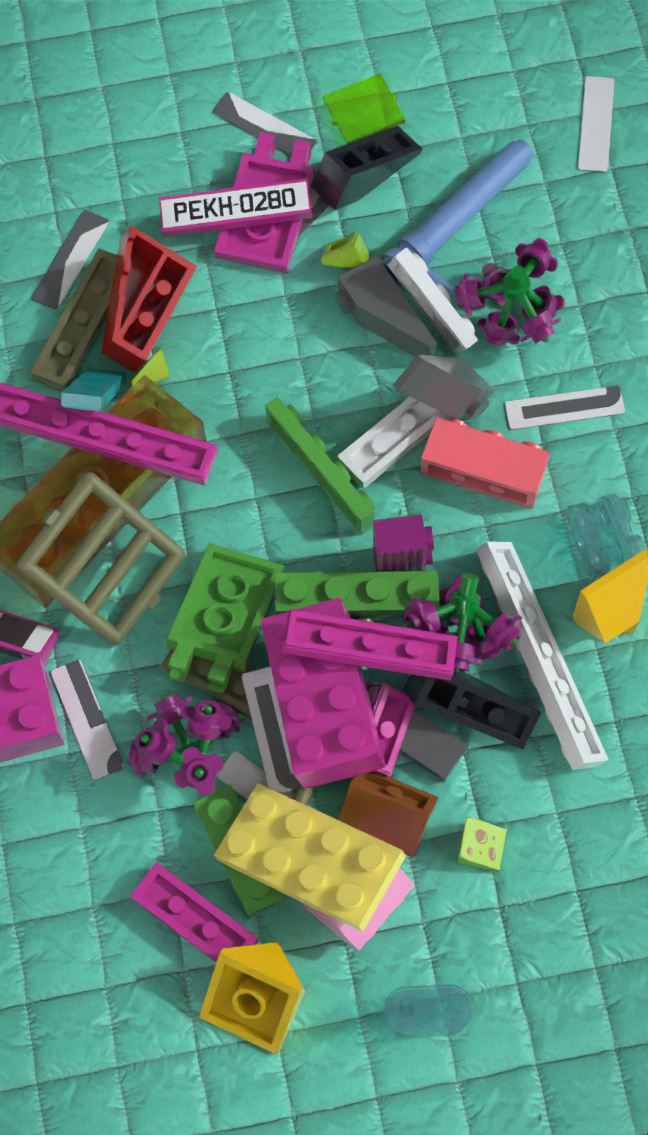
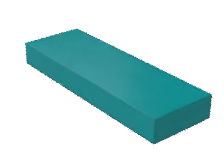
(93, 389)

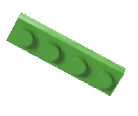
(312, 454)
(360, 591)

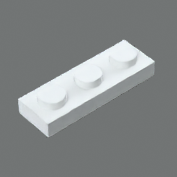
(433, 301)
(389, 440)

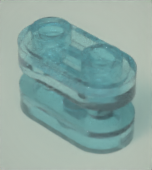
(614, 517)
(427, 1011)

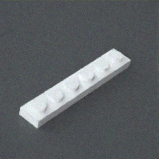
(542, 657)

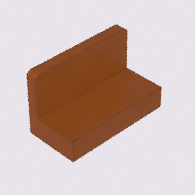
(388, 810)

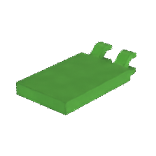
(222, 614)

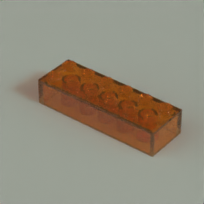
(137, 485)

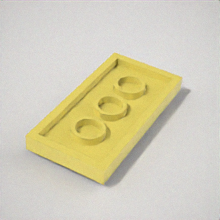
(310, 856)

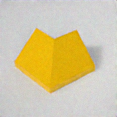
(615, 600)
(254, 994)

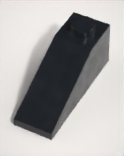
(362, 165)
(475, 706)

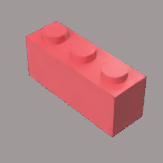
(484, 462)

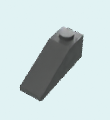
(382, 308)
(446, 386)

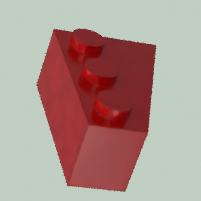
(142, 297)

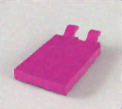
(267, 244)

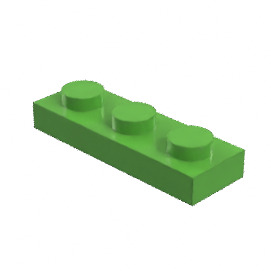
(217, 815)

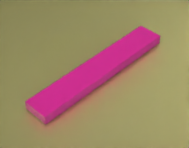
(107, 435)

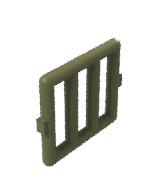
(57, 587)

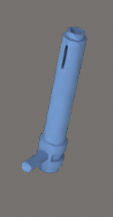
(462, 207)

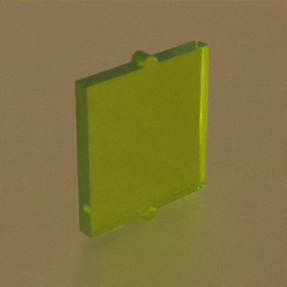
(364, 108)

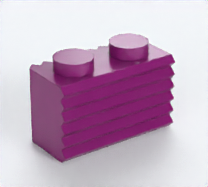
(402, 544)

